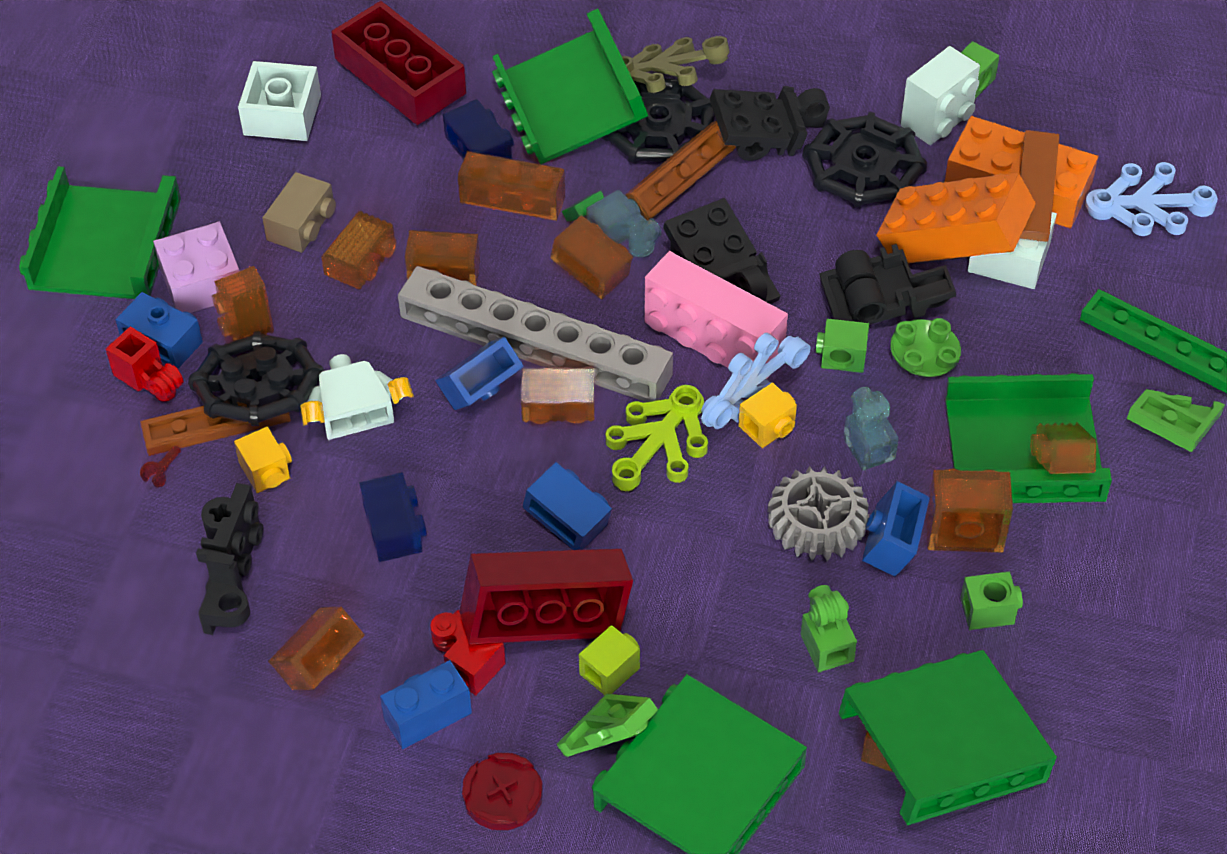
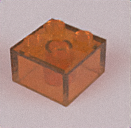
(969, 510)

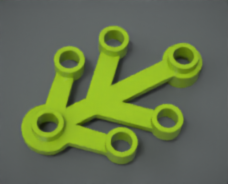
(658, 434)

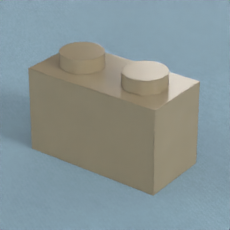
(299, 212)

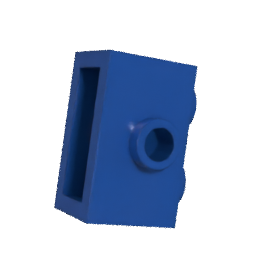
(173, 330)
(479, 374)
(567, 507)
(895, 528)
(426, 704)

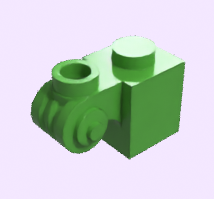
(827, 629)

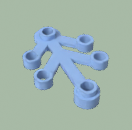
(1110, 202)
(721, 408)

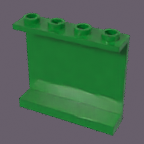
(571, 93)
(98, 238)
(993, 427)
(951, 734)
(701, 771)

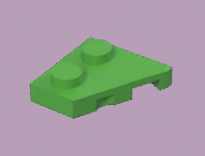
(1174, 417)
(607, 722)

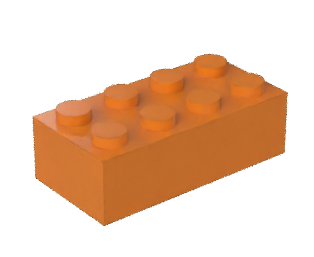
(997, 149)
(958, 218)

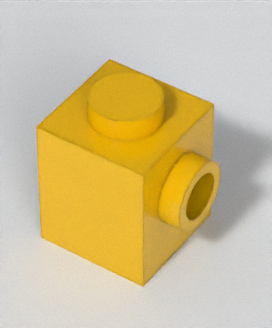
(768, 415)
(263, 459)

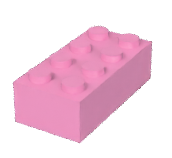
(708, 311)

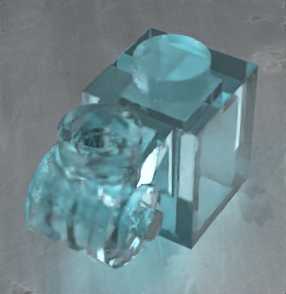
(622, 220)
(869, 431)

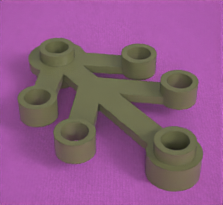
(669, 61)

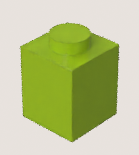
(610, 660)

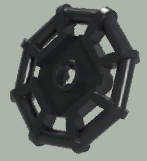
(667, 131)
(877, 139)
(237, 383)

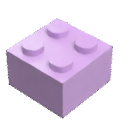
(193, 263)

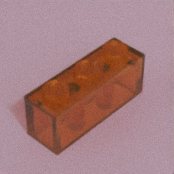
(511, 185)

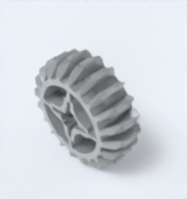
(809, 512)

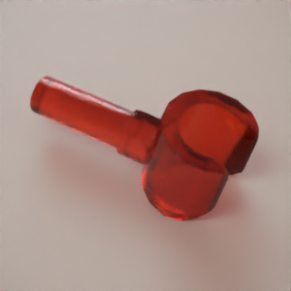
(159, 468)

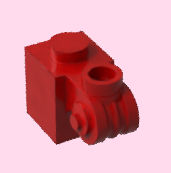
(138, 364)
(474, 662)

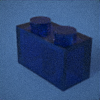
(476, 131)
(391, 516)

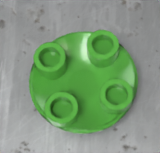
(925, 347)

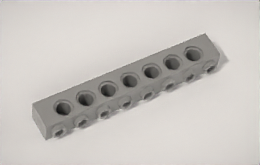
(536, 333)

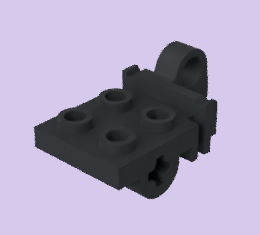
(762, 122)
(719, 244)
(882, 286)
(231, 534)

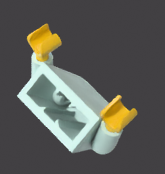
(353, 398)

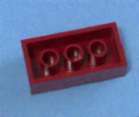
(399, 62)
(544, 595)

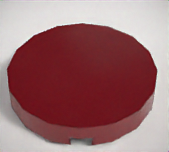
(502, 791)

